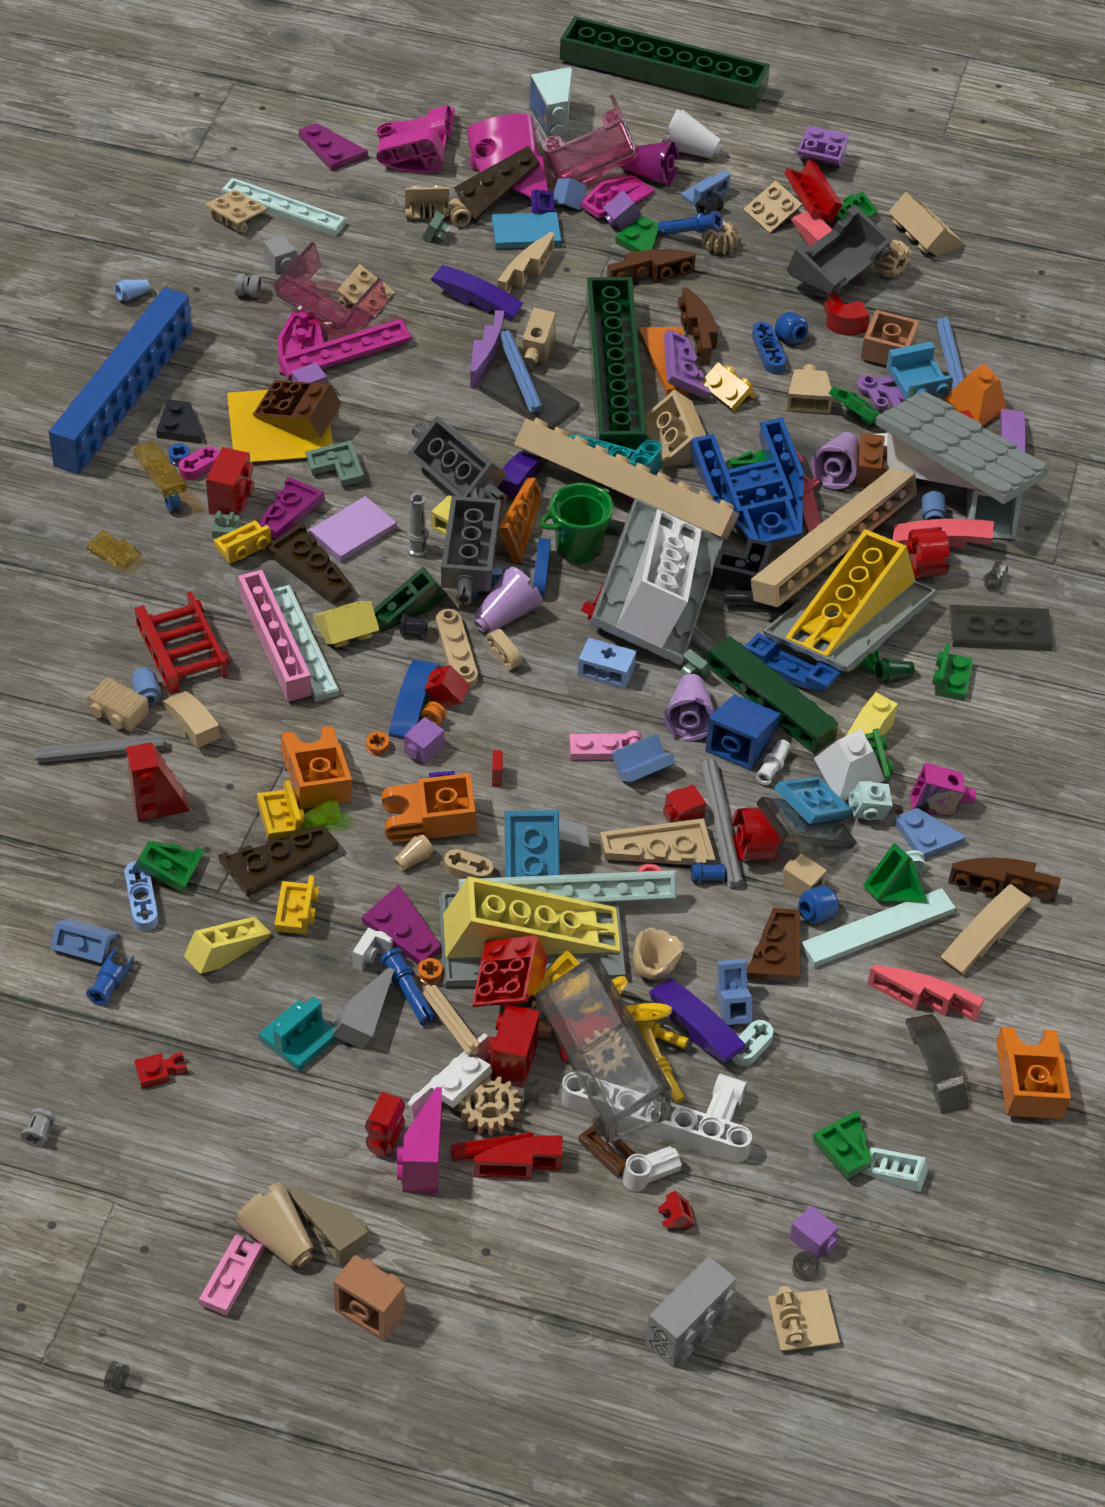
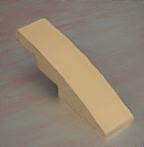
(527, 263)
(985, 929)

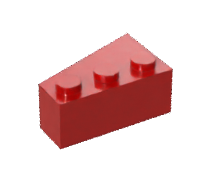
(153, 784)

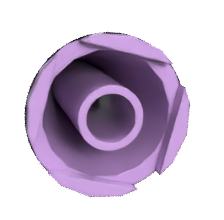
(837, 461)
(507, 601)
(689, 709)

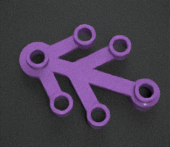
(872, 386)

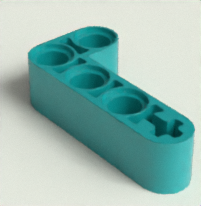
(647, 454)

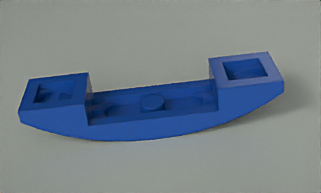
(791, 668)
(411, 698)

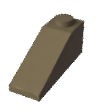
(331, 1225)

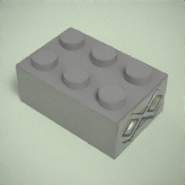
(691, 1312)

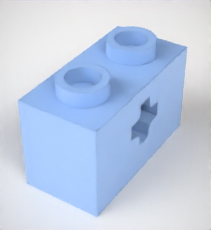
(606, 663)

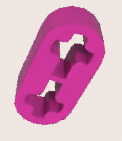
(198, 463)

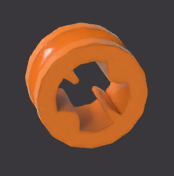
(434, 713)
(382, 738)
(428, 964)

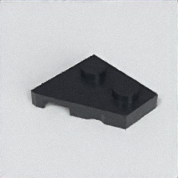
(179, 423)

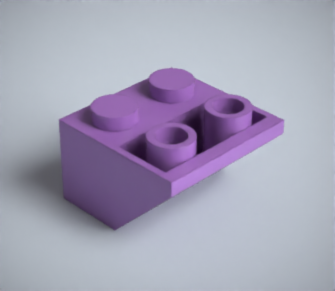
(823, 146)

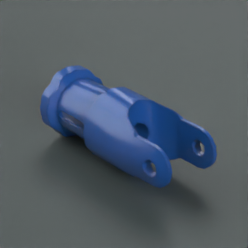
(108, 979)

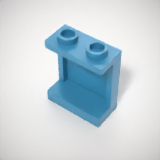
(917, 371)

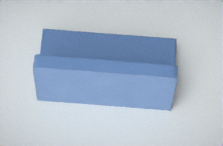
(718, 183)
(641, 758)
(82, 939)

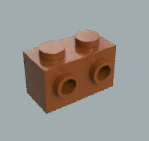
(870, 459)

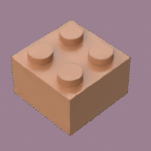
(888, 333)
(369, 1297)

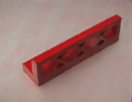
(815, 191)

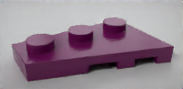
(291, 506)
(402, 923)

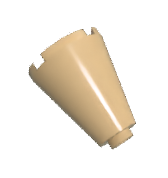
(277, 1225)

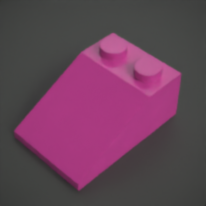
(420, 1152)

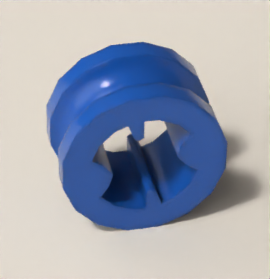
(177, 453)
(173, 502)

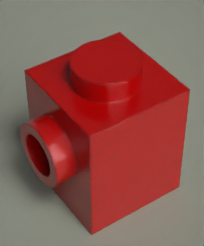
(446, 686)
(684, 805)

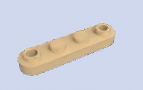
(456, 645)

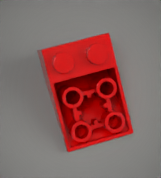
(509, 971)

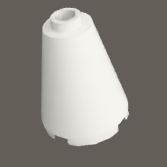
(692, 136)

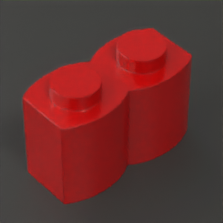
(385, 1124)

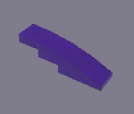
(473, 289)
(699, 1020)

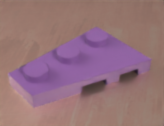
(681, 365)

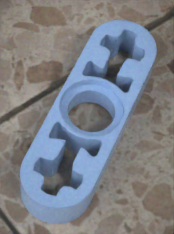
(138, 905)

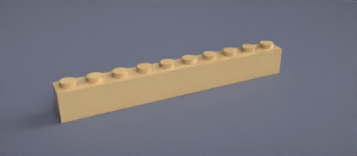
(626, 478)
(833, 537)

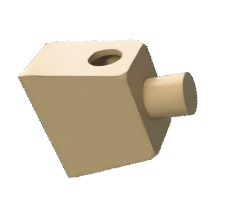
(537, 346)
(809, 391)

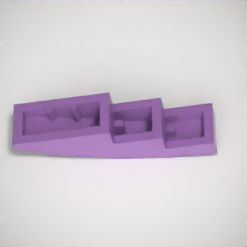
(486, 350)
(1013, 427)

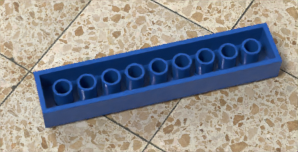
(120, 381)

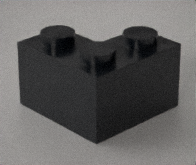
(736, 570)

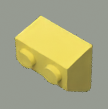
(347, 622)

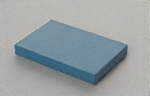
(524, 229)
(813, 799)
(532, 843)

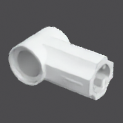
(726, 1097)
(651, 1168)

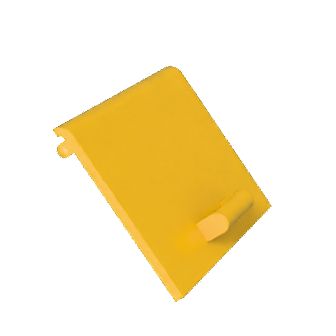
(262, 439)

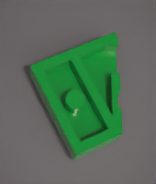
(639, 235)
(845, 1145)

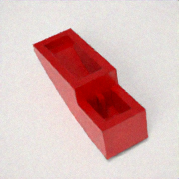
(519, 1157)

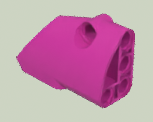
(502, 137)
(416, 143)

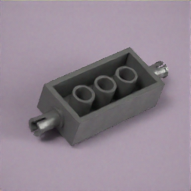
(456, 461)
(470, 544)

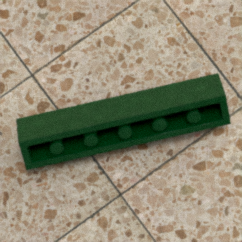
(766, 687)

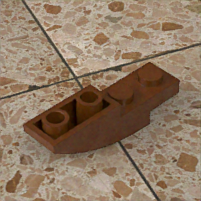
(657, 264)
(699, 324)
(995, 874)

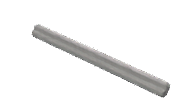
(722, 823)

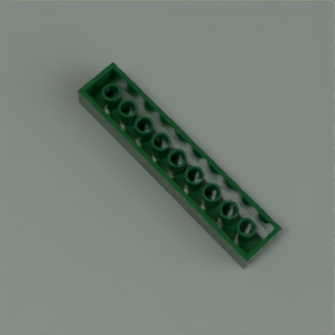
(664, 62)
(615, 361)

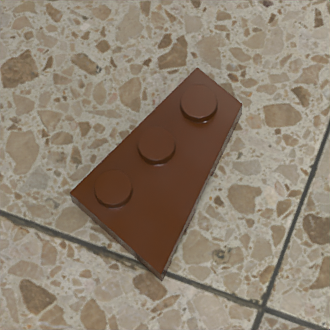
(778, 949)

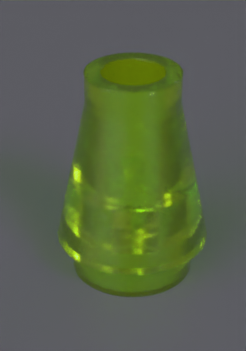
(324, 814)

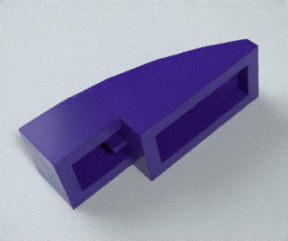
(518, 469)

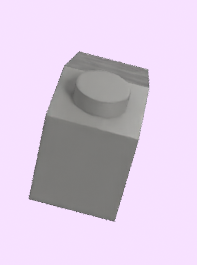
(360, 1015)

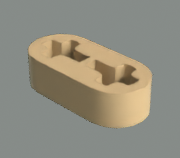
(504, 649)
(468, 865)

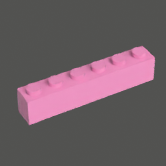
(275, 635)

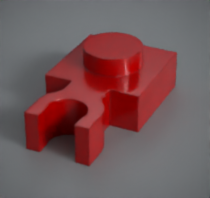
(156, 1071)

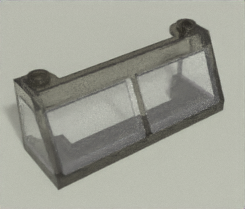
(605, 1050)

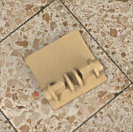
(426, 198)
(773, 207)
(234, 209)
(357, 285)
(802, 1319)

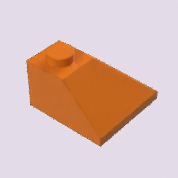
(980, 394)

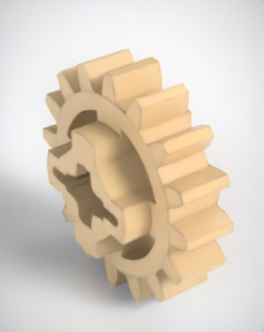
(490, 1106)

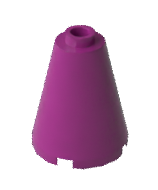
(655, 162)

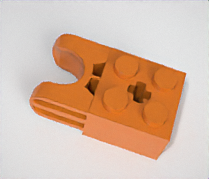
(317, 768)
(430, 808)
(1033, 1075)

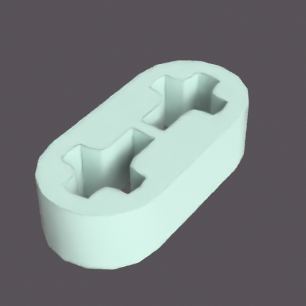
(757, 1046)

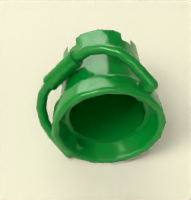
(579, 520)

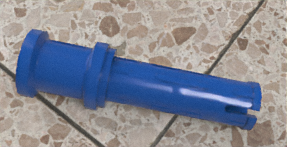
(698, 223)
(404, 978)

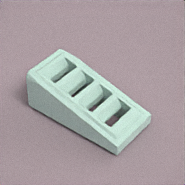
(902, 1179)

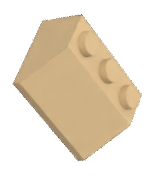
(924, 226)
(674, 425)

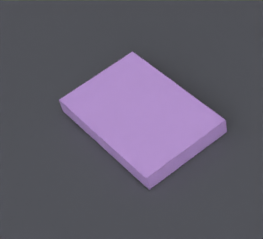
(353, 528)

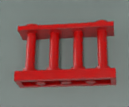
(164, 657)

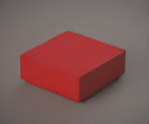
(497, 768)

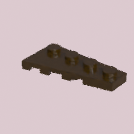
(490, 185)
(305, 558)
(268, 863)

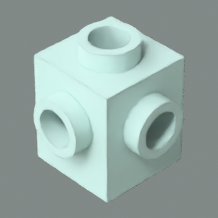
(870, 800)

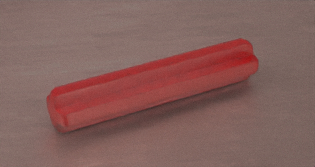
(469, 1149)

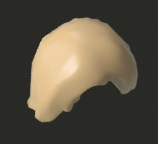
(656, 953)

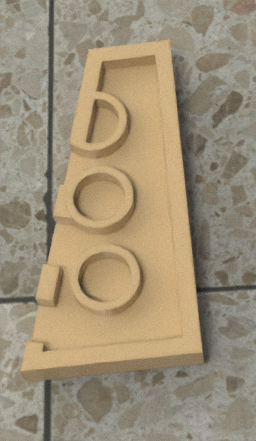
(661, 843)

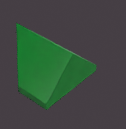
(895, 878)

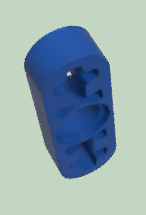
(770, 340)
(542, 565)

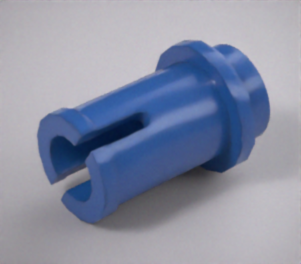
(707, 872)

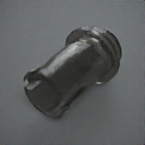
(994, 578)

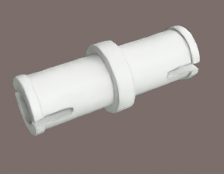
(773, 762)

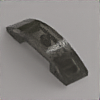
(940, 1061)

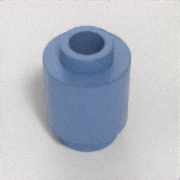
(933, 506)
(146, 684)

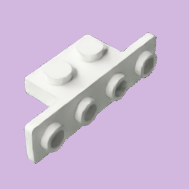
(456, 1079)

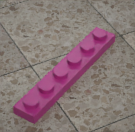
(347, 347)

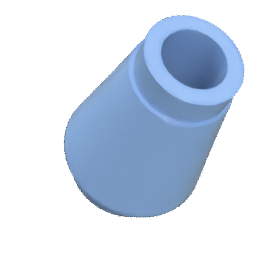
(130, 289)

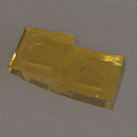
(115, 552)

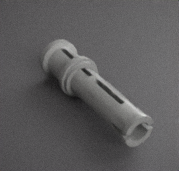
(417, 532)

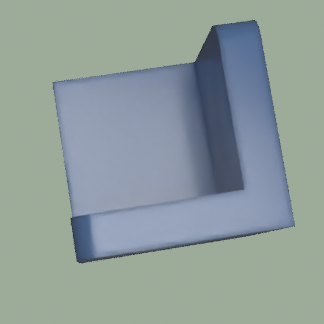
(569, 193)

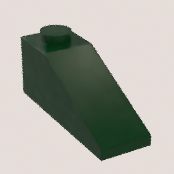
(413, 597)

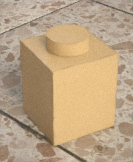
(803, 875)

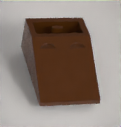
(299, 407)

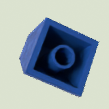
(741, 731)

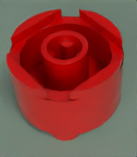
(928, 551)
(754, 836)

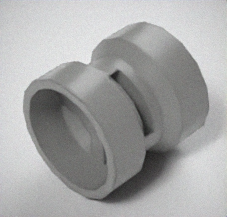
(248, 285)

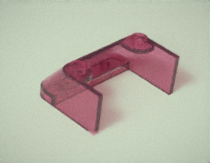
(592, 152)
(299, 291)

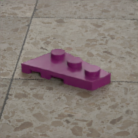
(330, 147)

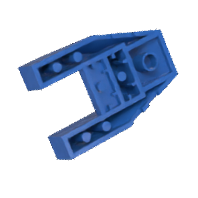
(763, 493)

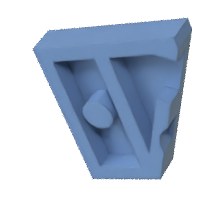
(927, 833)

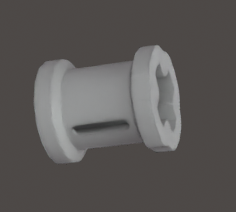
(38, 1126)

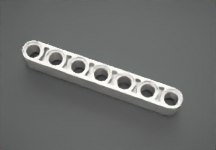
(692, 1136)

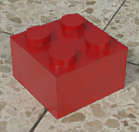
(229, 482)
(514, 1044)

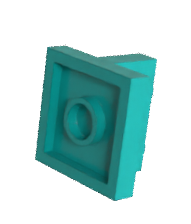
(299, 1033)

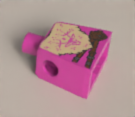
(940, 791)

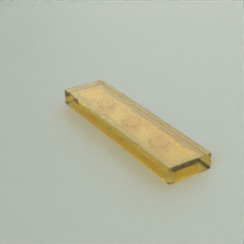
(159, 469)

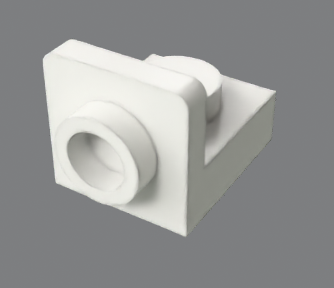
(368, 947)

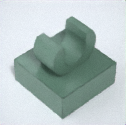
(436, 229)
(224, 524)
(695, 665)

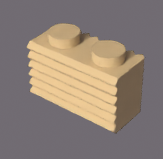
(118, 704)

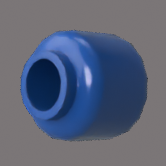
(791, 328)
(818, 904)

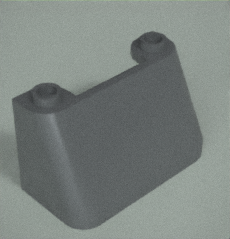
(840, 253)

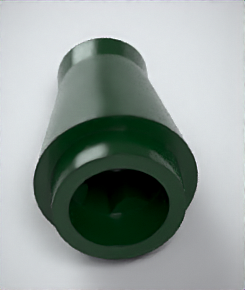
(892, 669)

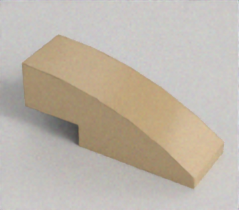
(192, 718)

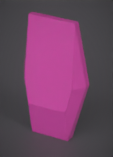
(607, 190)
(299, 333)

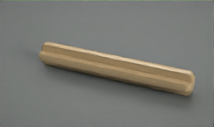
(451, 1020)

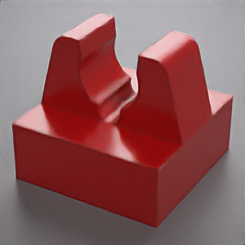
(680, 1211)

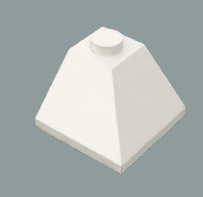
(849, 762)

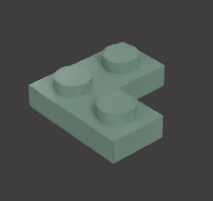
(339, 458)

